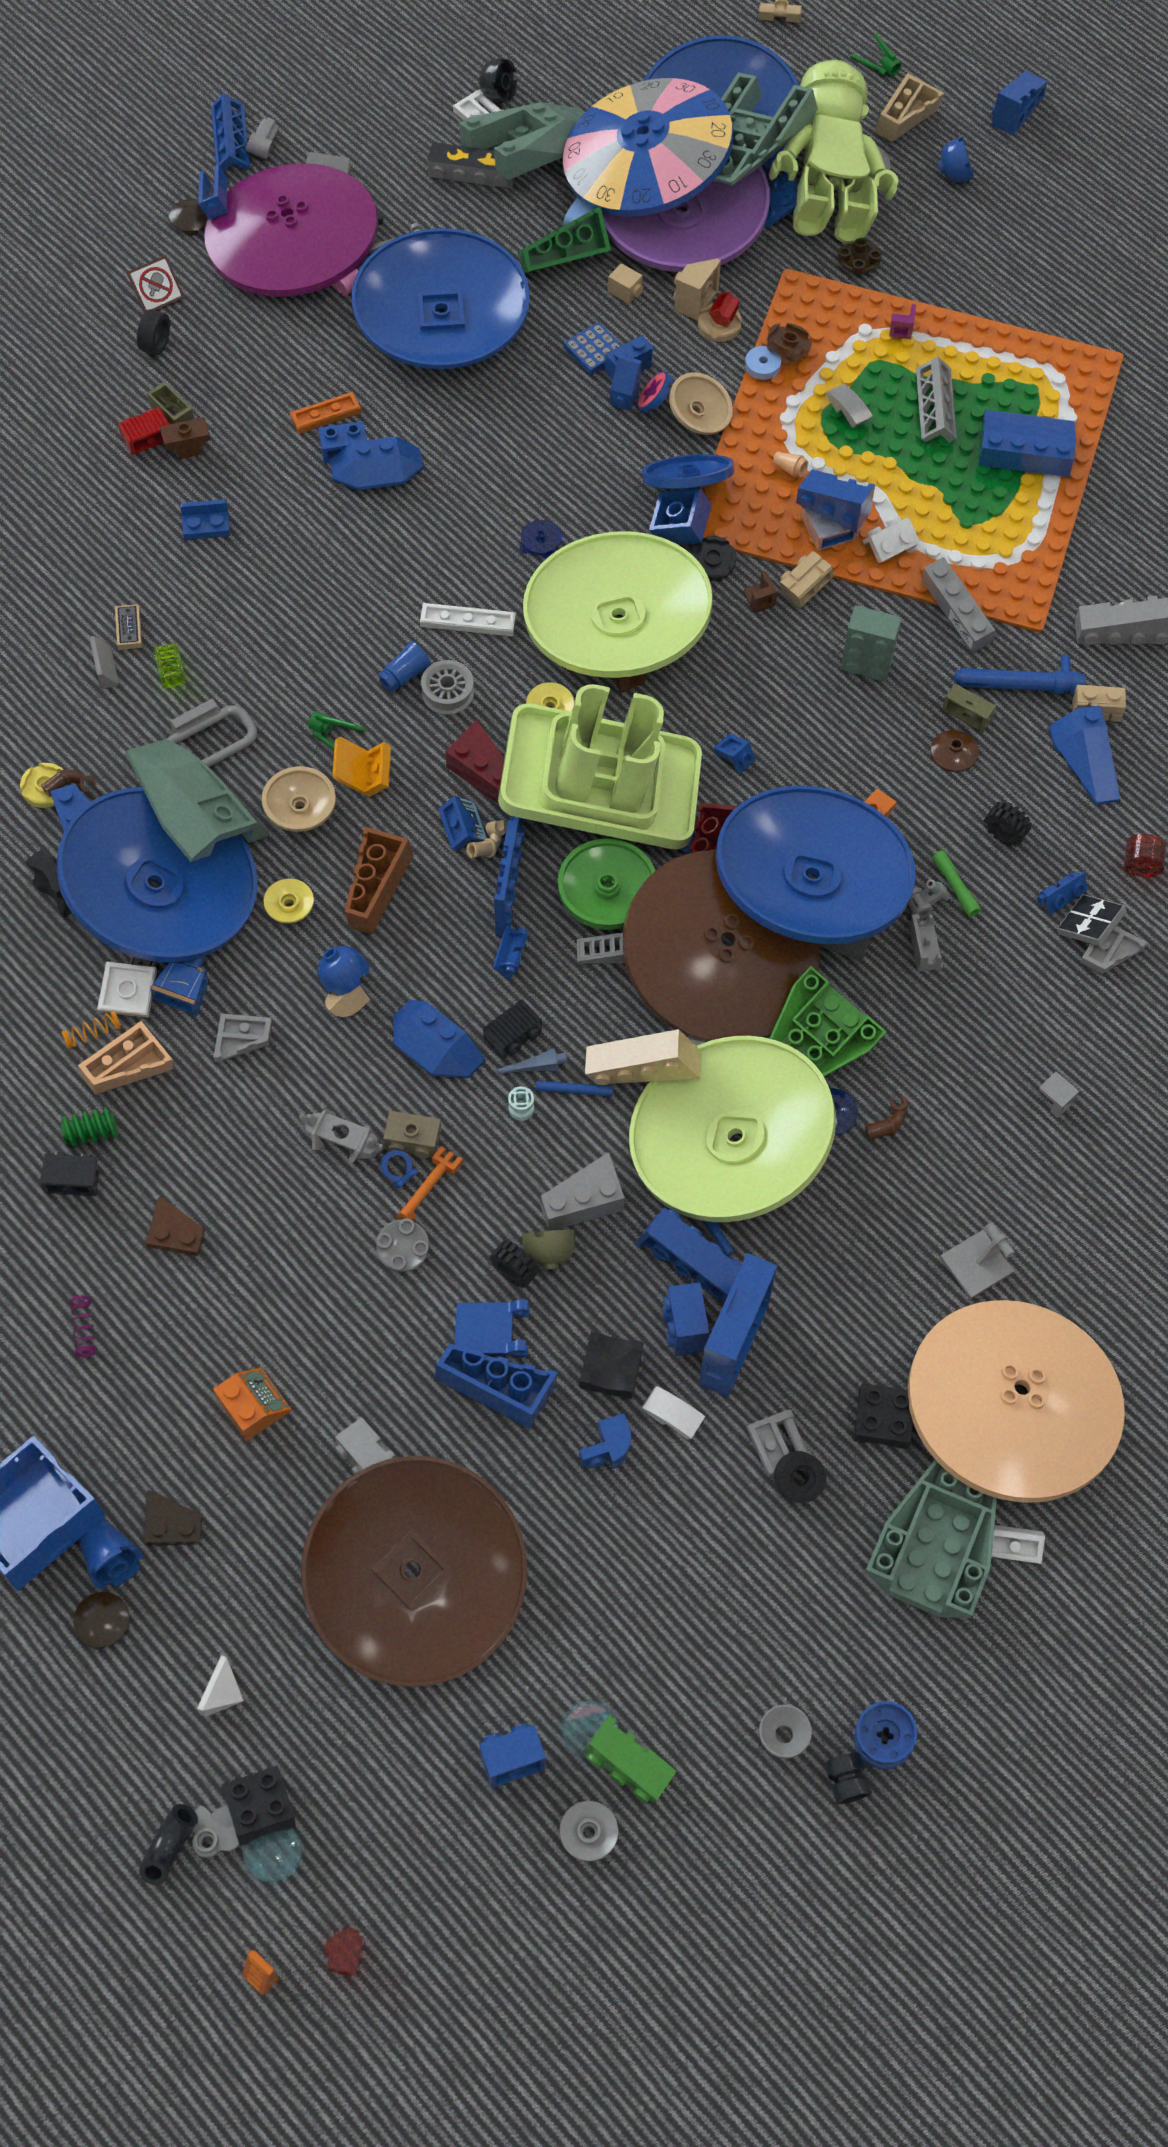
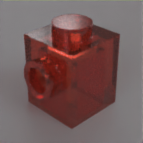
(345, 1952)

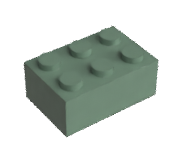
(870, 643)

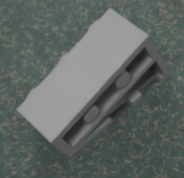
(584, 1196)
(361, 1446)

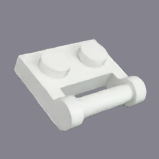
(471, 106)

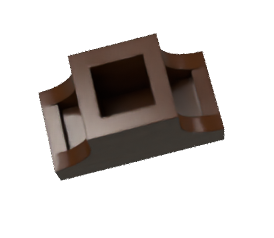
(186, 437)

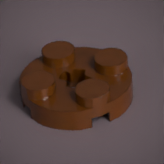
(789, 341)

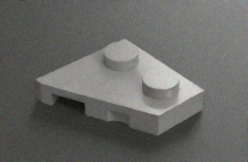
(1114, 950)

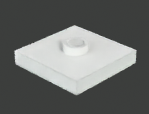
(127, 989)

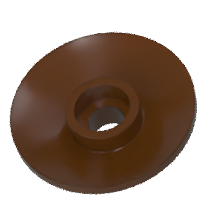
(954, 758)

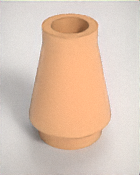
(791, 463)

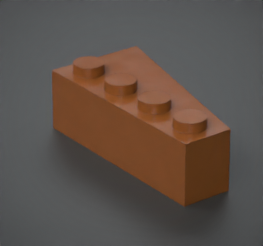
(376, 876)

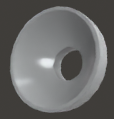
(788, 1717)

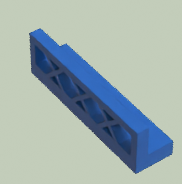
(225, 130)

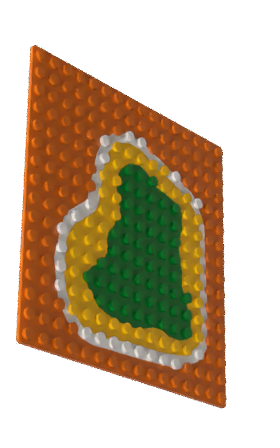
(991, 524)

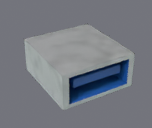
(824, 531)

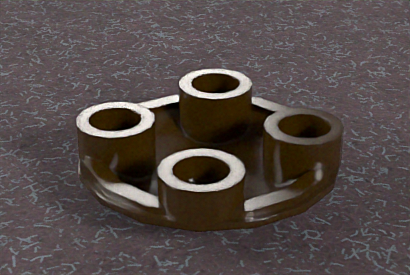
(188, 216)
(859, 256)
(101, 1619)

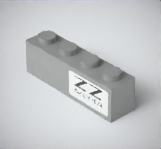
(958, 605)

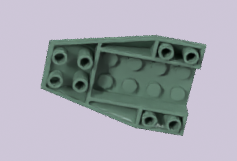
(191, 799)
(937, 1546)

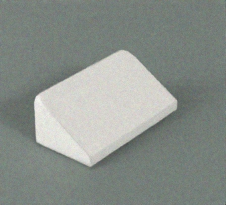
(1018, 1544)

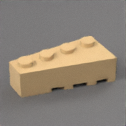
(644, 1059)

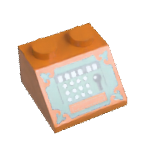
(251, 1401)

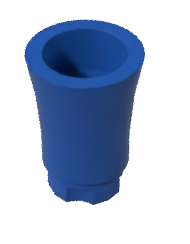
(404, 667)

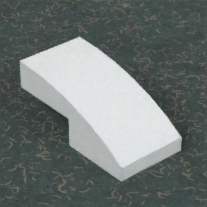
(673, 1412)

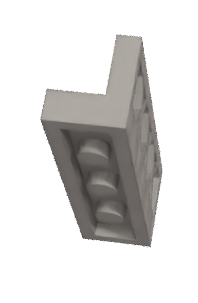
(941, 396)

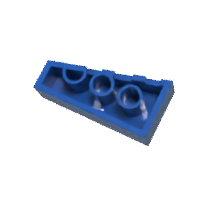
(690, 1253)
(497, 1383)

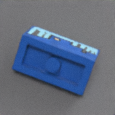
(462, 822)

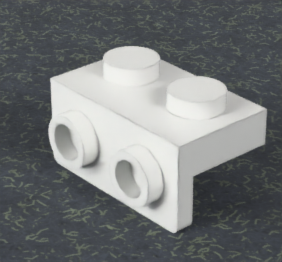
(893, 539)

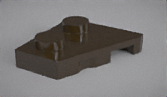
(170, 1522)

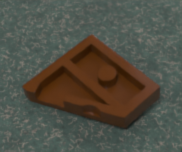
(174, 1230)

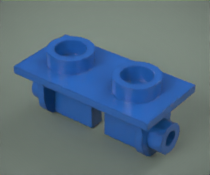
(1068, 889)
(508, 954)

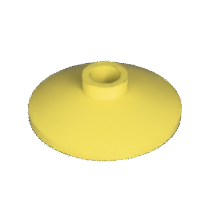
(551, 695)
(286, 892)

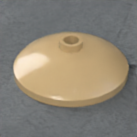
(700, 403)
(298, 788)

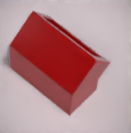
(724, 309)

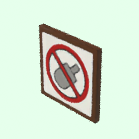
(155, 284)

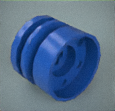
(900, 1727)

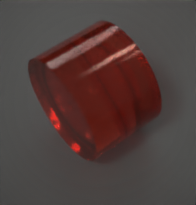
(1145, 855)

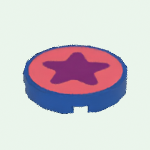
(654, 392)

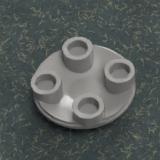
(402, 1245)

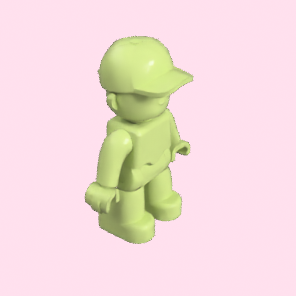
(836, 157)

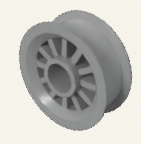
(452, 675)

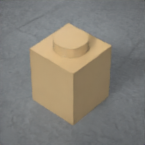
(625, 283)

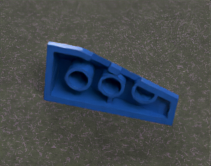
(1086, 747)

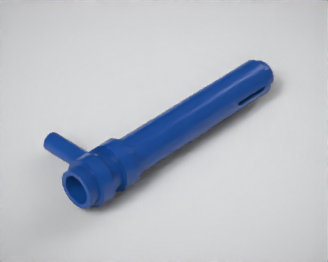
(1057, 682)

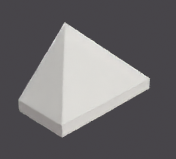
(221, 1690)

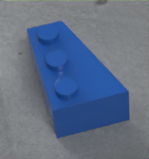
(1017, 102)
(836, 499)
(68, 803)

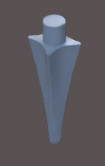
(544, 1062)

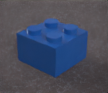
(681, 516)
(686, 1319)
(512, 1755)

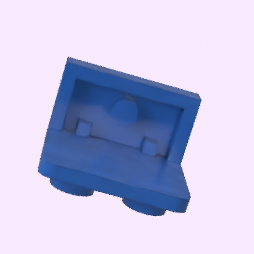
(782, 198)

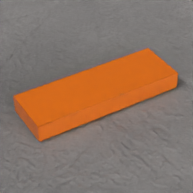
(325, 412)

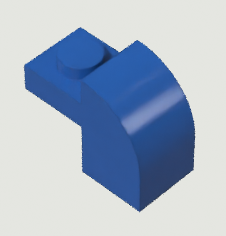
(614, 1447)

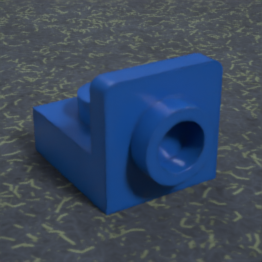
(736, 751)

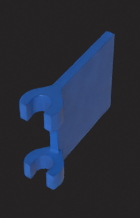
(490, 1327)

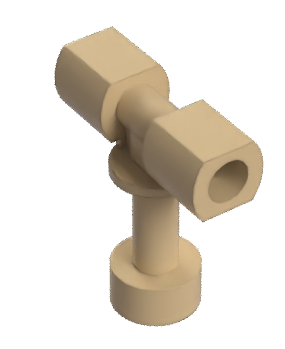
(780, 8)

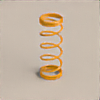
(113, 1018)

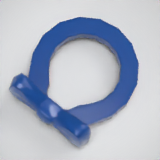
(410, 1172)

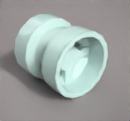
(523, 1108)

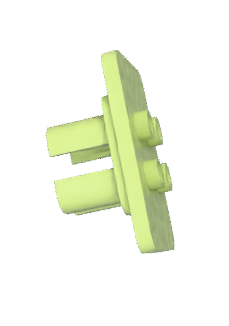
(602, 772)

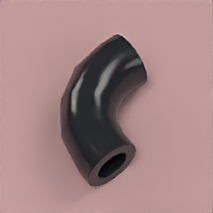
(167, 1844)

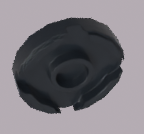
(715, 557)

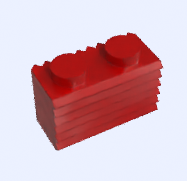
(143, 430)

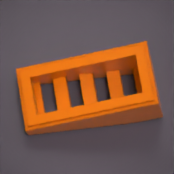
(259, 1973)

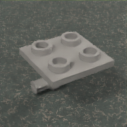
(978, 1260)

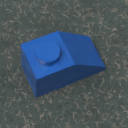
(625, 382)

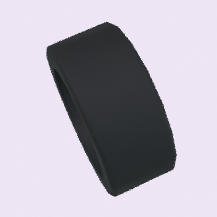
(153, 332)

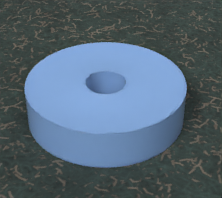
(766, 370)

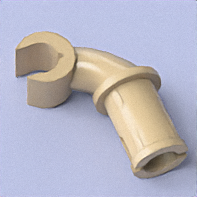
(490, 845)

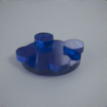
(540, 538)

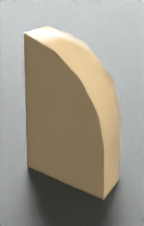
(346, 1004)

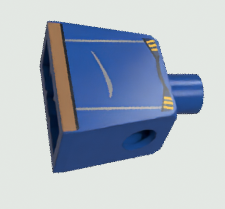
(181, 985)

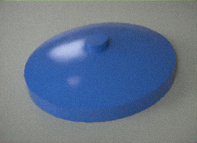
(688, 471)

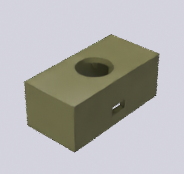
(165, 397)
(961, 701)

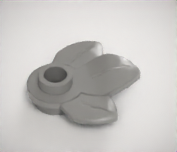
(217, 1827)

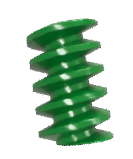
(88, 1127)

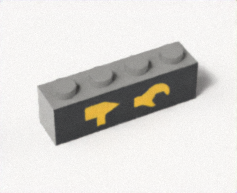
(465, 165)

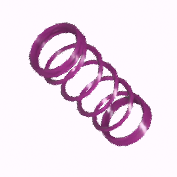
(87, 1348)

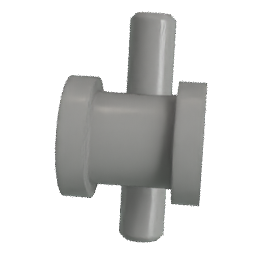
(922, 900)

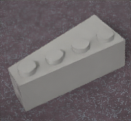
(1123, 623)

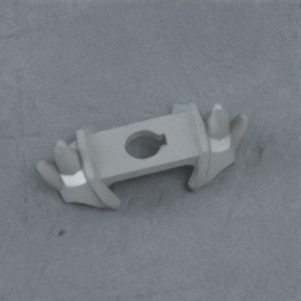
(360, 1139)

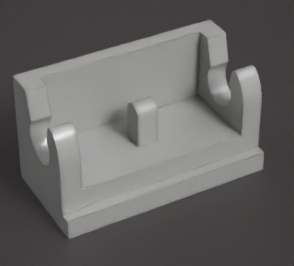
(925, 943)

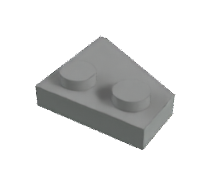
(241, 1035)

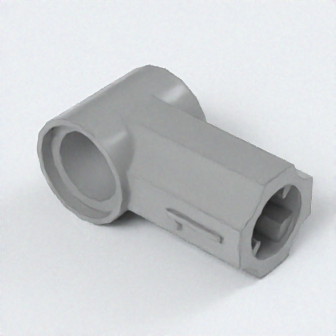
(262, 140)

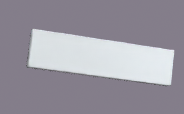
(468, 619)

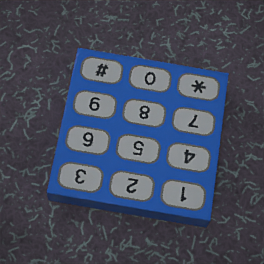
(591, 346)

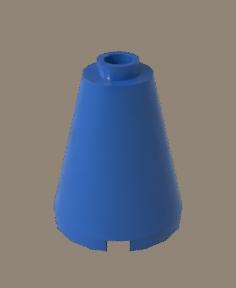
(109, 1555)

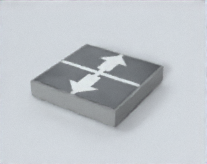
(1091, 920)

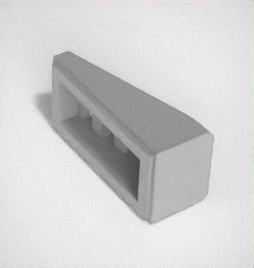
(602, 957)

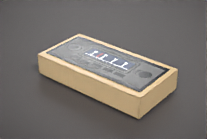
(128, 627)

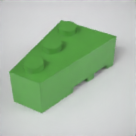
(628, 1761)

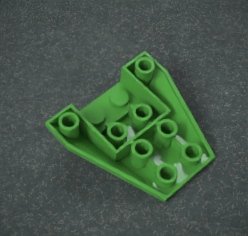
(824, 1024)

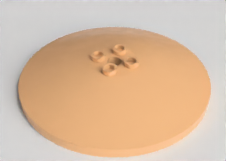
(1009, 1441)

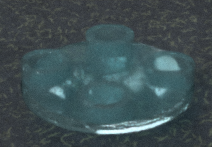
(273, 1855)

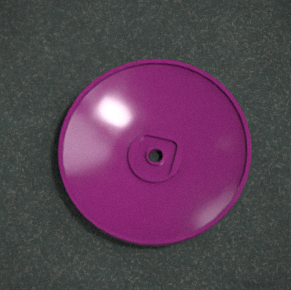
(310, 249)

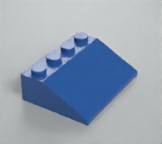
(1027, 443)

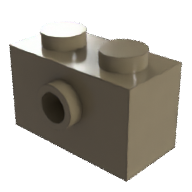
(412, 1134)

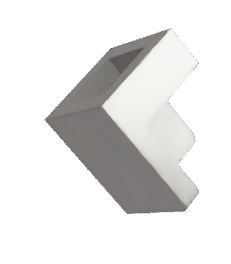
(1059, 1092)

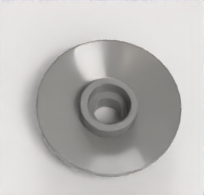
(588, 1815)

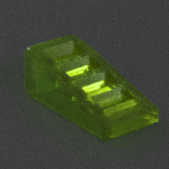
(171, 678)

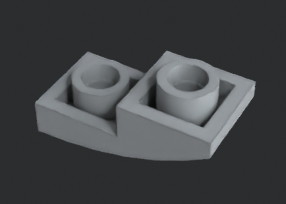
(850, 404)

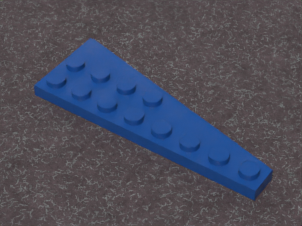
(508, 874)

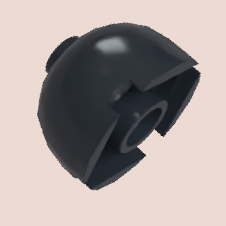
(498, 81)

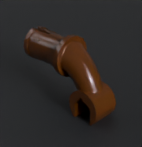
(66, 777)
(891, 1124)

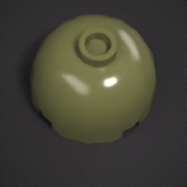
(549, 1247)

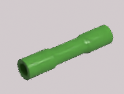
(949, 872)

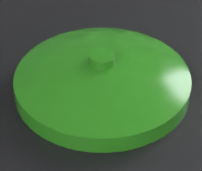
(601, 881)

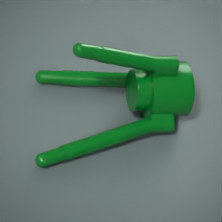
(889, 62)
(323, 724)

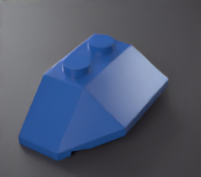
(376, 463)
(434, 1041)

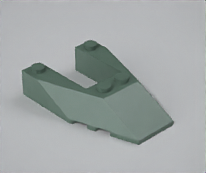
(528, 135)
(759, 135)

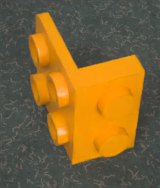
(361, 768)

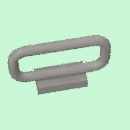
(207, 715)

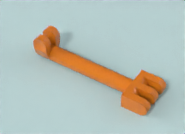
(443, 1164)

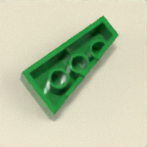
(571, 242)

